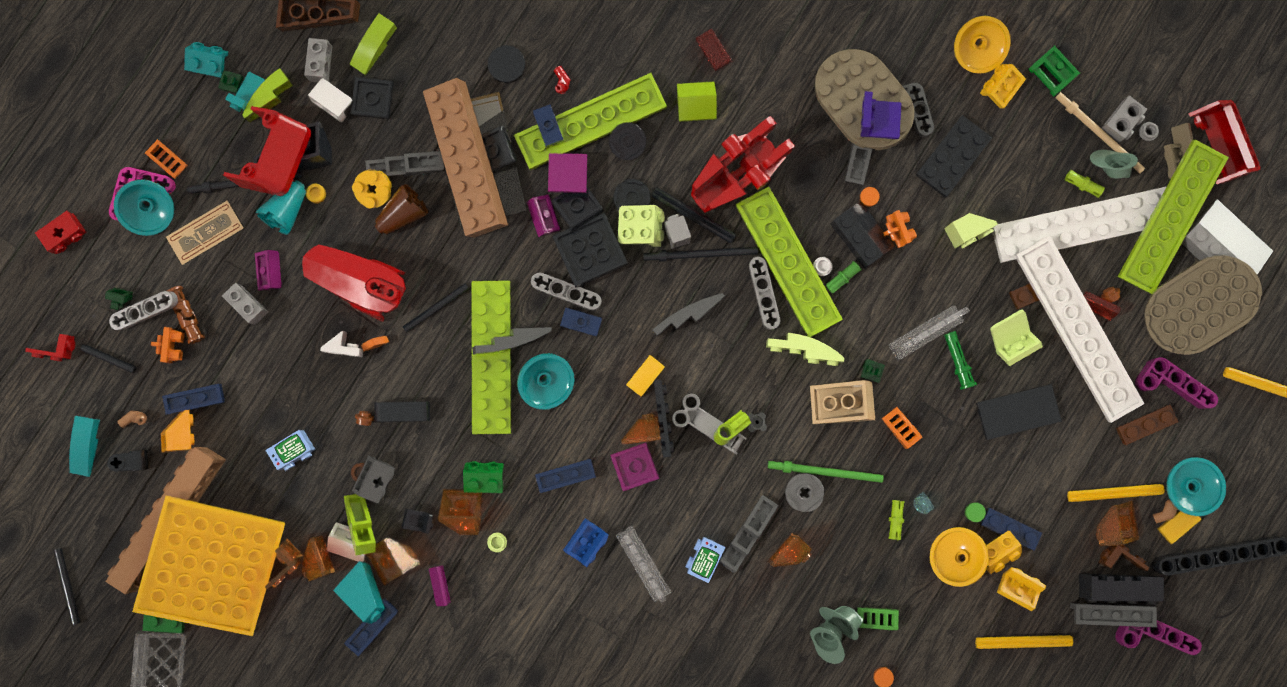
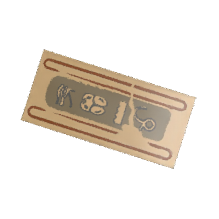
(204, 232)

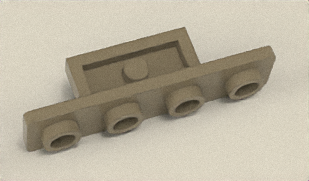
(1174, 152)

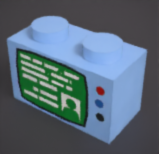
(290, 450)
(705, 559)

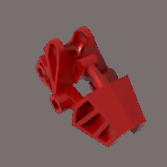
(719, 186)

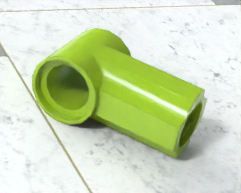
(732, 427)

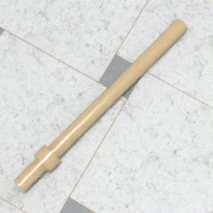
(1072, 107)

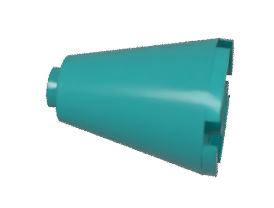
(283, 210)

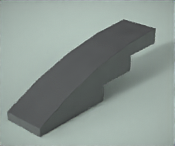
(858, 164)
(408, 165)
(694, 311)
(517, 337)
(748, 533)

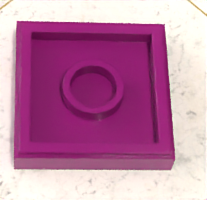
(567, 173)
(634, 466)

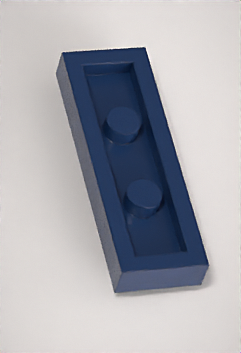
(193, 399)
(565, 475)
(1001, 523)
(368, 632)

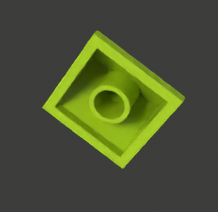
(697, 101)

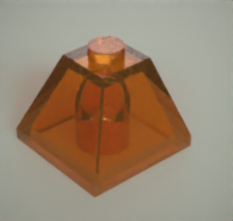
(643, 430)
(461, 511)
(1118, 526)
(791, 552)
(316, 559)
(392, 559)

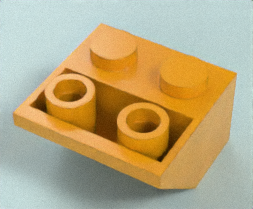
(177, 434)

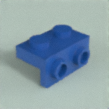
(586, 542)

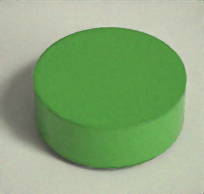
(975, 512)

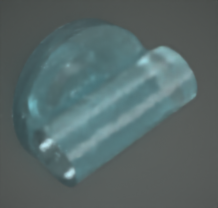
(923, 503)

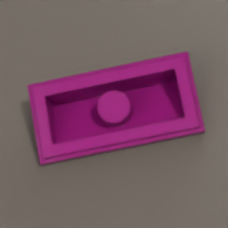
(543, 215)
(268, 270)
(439, 586)

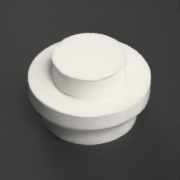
(822, 266)

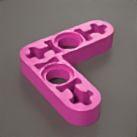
(137, 175)

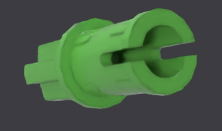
(843, 277)

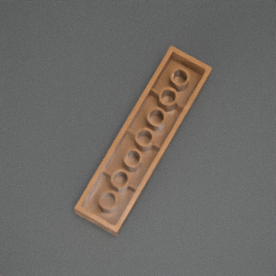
(465, 158)
(188, 484)

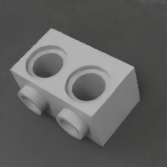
(318, 60)
(1121, 117)
(677, 231)
(245, 303)

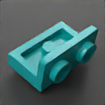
(205, 59)

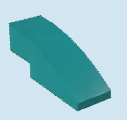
(83, 445)

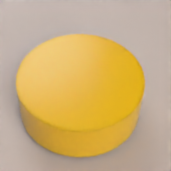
(315, 193)

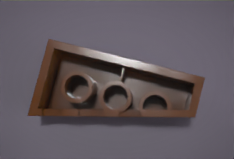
(315, 13)

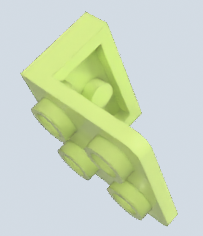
(641, 225)
(1014, 339)

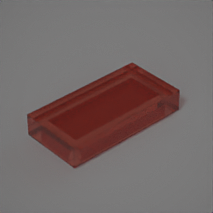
(713, 49)
(1101, 306)

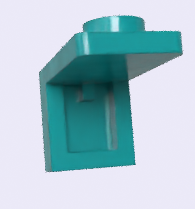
(245, 92)

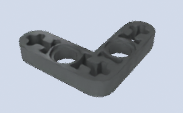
(927, 122)

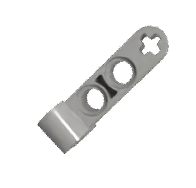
(705, 423)

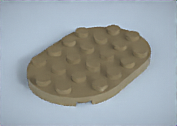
(841, 90)
(1203, 304)

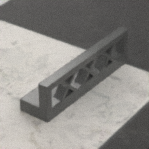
(1114, 614)

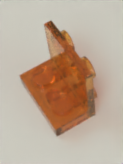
(285, 554)

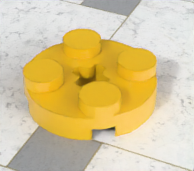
(361, 188)

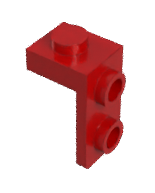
(64, 349)

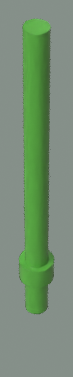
(787, 467)

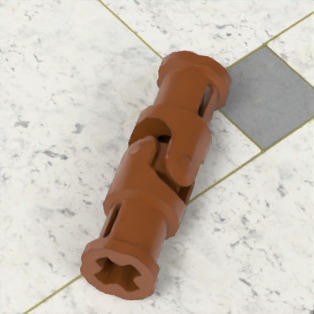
(184, 312)

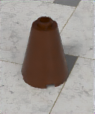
(400, 210)

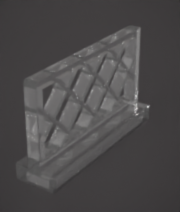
(927, 331)
(643, 564)
(140, 658)

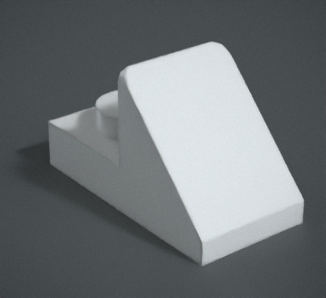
(337, 346)

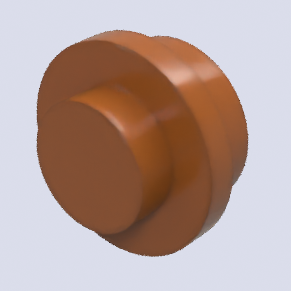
(1111, 294)
(364, 418)

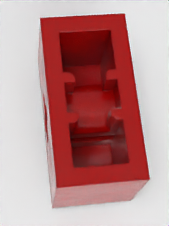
(61, 233)

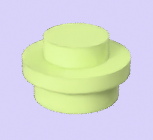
(497, 542)

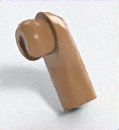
(132, 416)
(1168, 512)

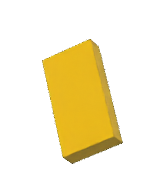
(645, 375)
(1178, 526)

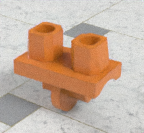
(898, 230)
(165, 345)

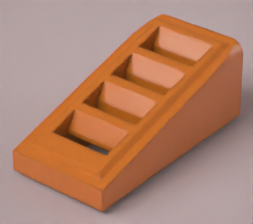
(154, 148)
(906, 444)

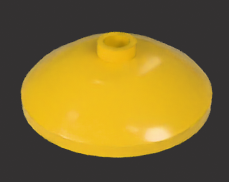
(992, 47)
(946, 556)

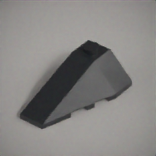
(317, 152)

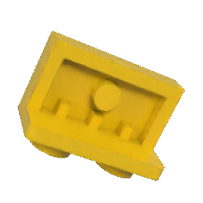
(1003, 550)
(1020, 588)

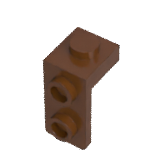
(1112, 553)

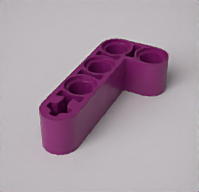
(1179, 386)
(1161, 634)

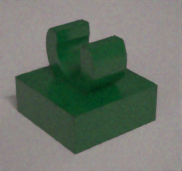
(230, 82)
(118, 297)
(872, 371)

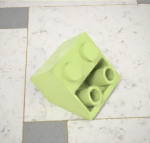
(967, 228)

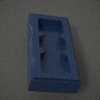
(548, 125)
(581, 322)

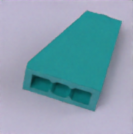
(361, 593)

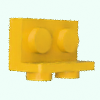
(1003, 84)

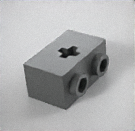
(370, 489)

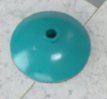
(141, 218)
(553, 388)
(1207, 483)

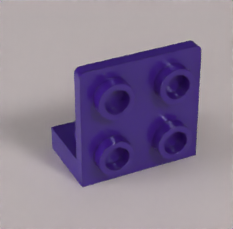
(880, 118)

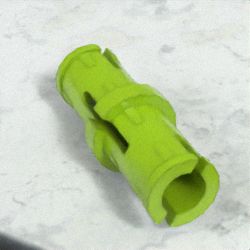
(1084, 183)
(896, 519)

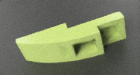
(813, 349)

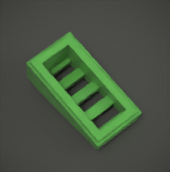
(894, 618)

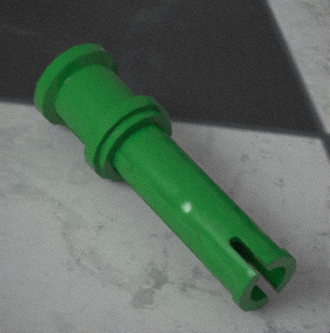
(962, 369)

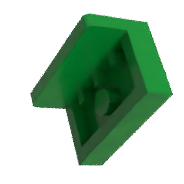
(483, 477)

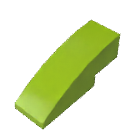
(372, 44)
(267, 94)
(359, 524)

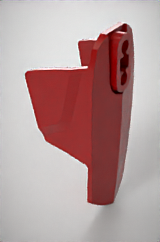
(354, 278)

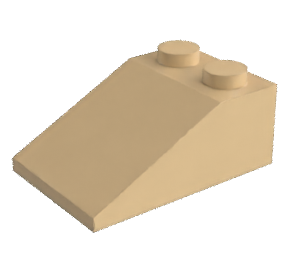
(842, 402)

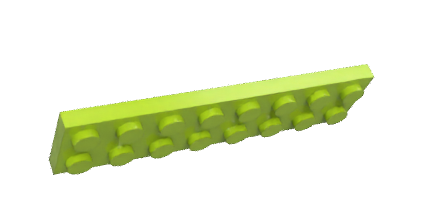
(594, 119)
(1173, 216)
(788, 262)
(491, 370)

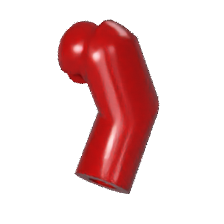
(563, 82)

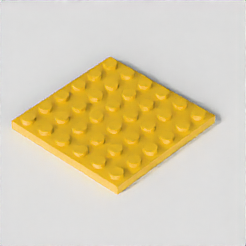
(208, 566)

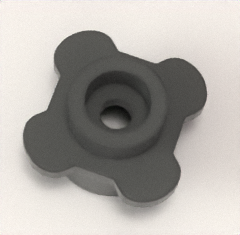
(761, 425)

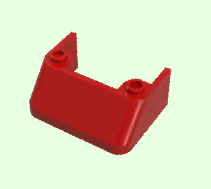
(1228, 137)
(279, 156)

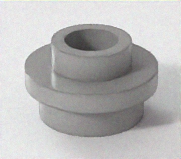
(1153, 129)

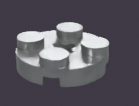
(815, 494)

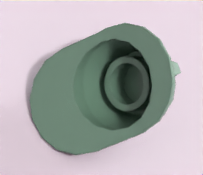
(1114, 163)
(845, 619)
(828, 643)

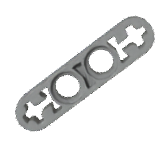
(762, 293)
(565, 294)
(143, 310)

